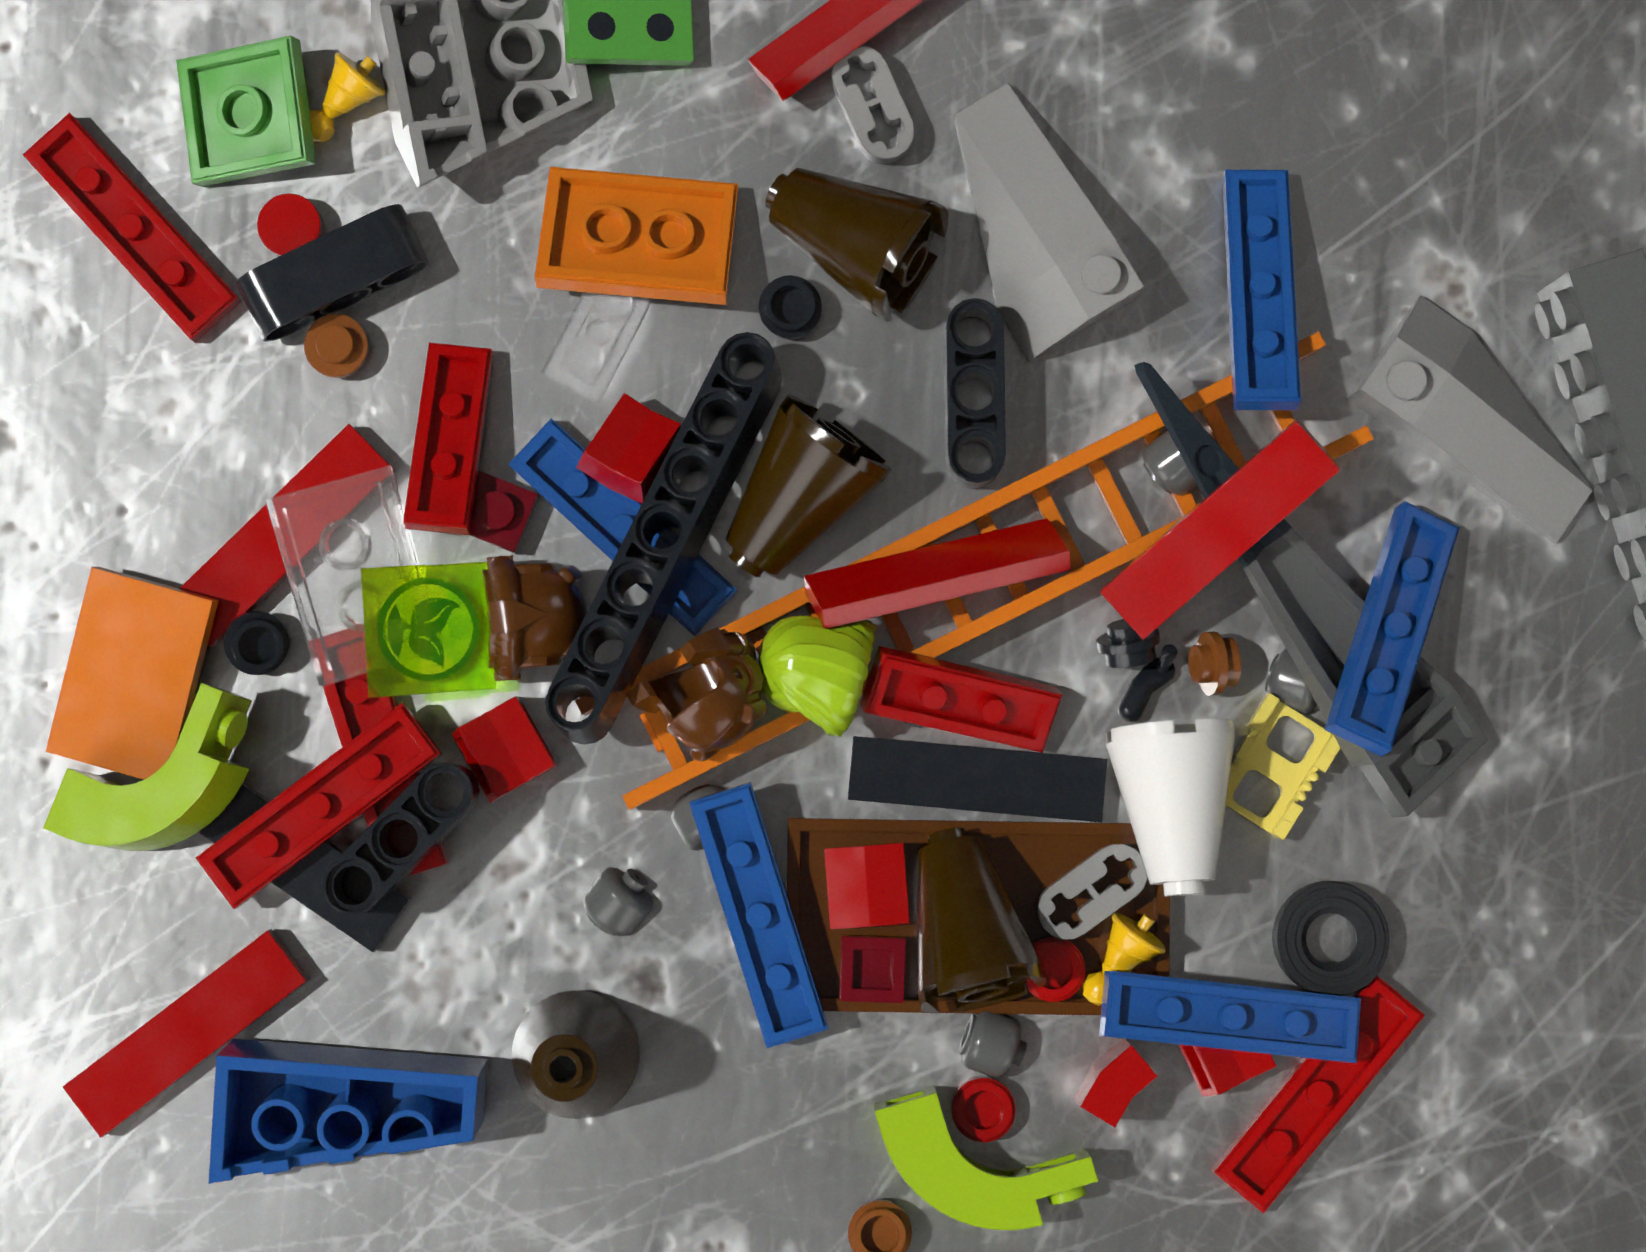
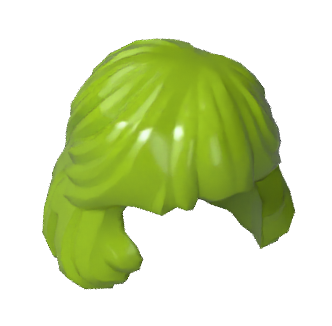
(817, 669)

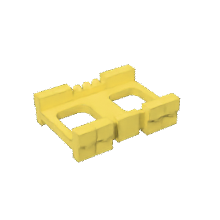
(1290, 777)

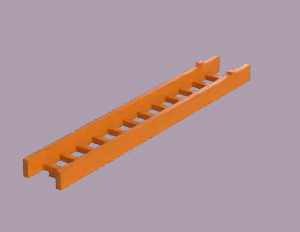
(978, 513)

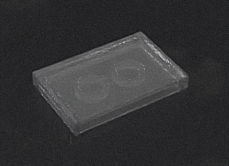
(324, 542)

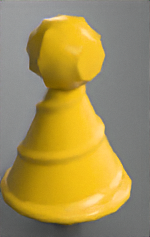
(347, 89)
(1127, 948)

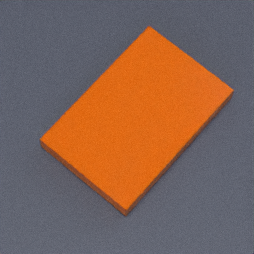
(637, 235)
(130, 673)

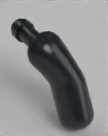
(1145, 683)

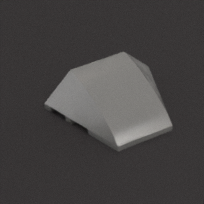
(472, 76)

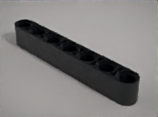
(667, 567)

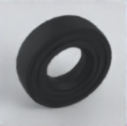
(1370, 938)

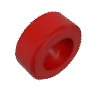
(288, 223)
(1063, 969)
(983, 1109)

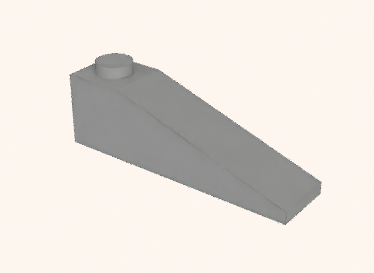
(1041, 236)
(1462, 410)

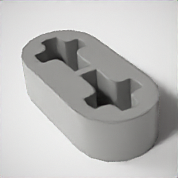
(886, 98)
(1102, 903)

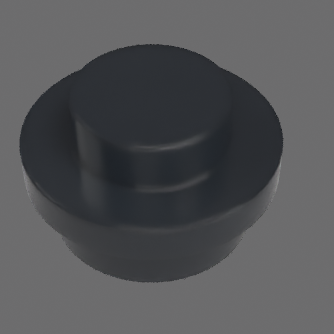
(790, 307)
(256, 643)
(1125, 647)

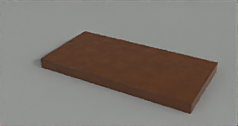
(1027, 861)

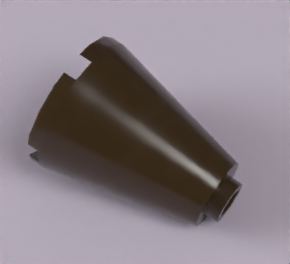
(859, 235)
(800, 487)
(968, 929)
(593, 1036)

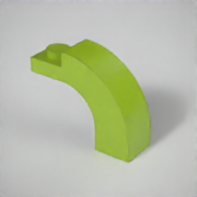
(174, 800)
(964, 1188)

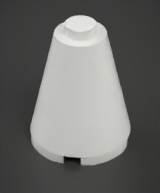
(1175, 796)

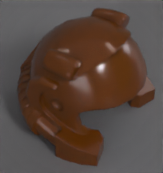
(530, 614)
(712, 701)

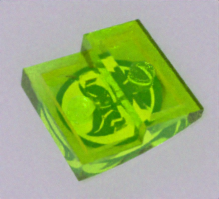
(425, 629)

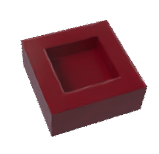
(501, 512)
(872, 969)

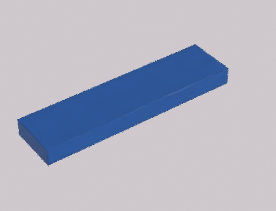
(1261, 290)
(605, 517)
(1392, 629)
(758, 915)
(1230, 1017)

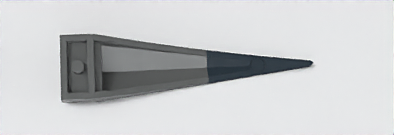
(1317, 624)

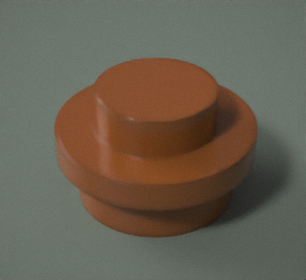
(336, 345)
(1214, 663)
(879, 1228)

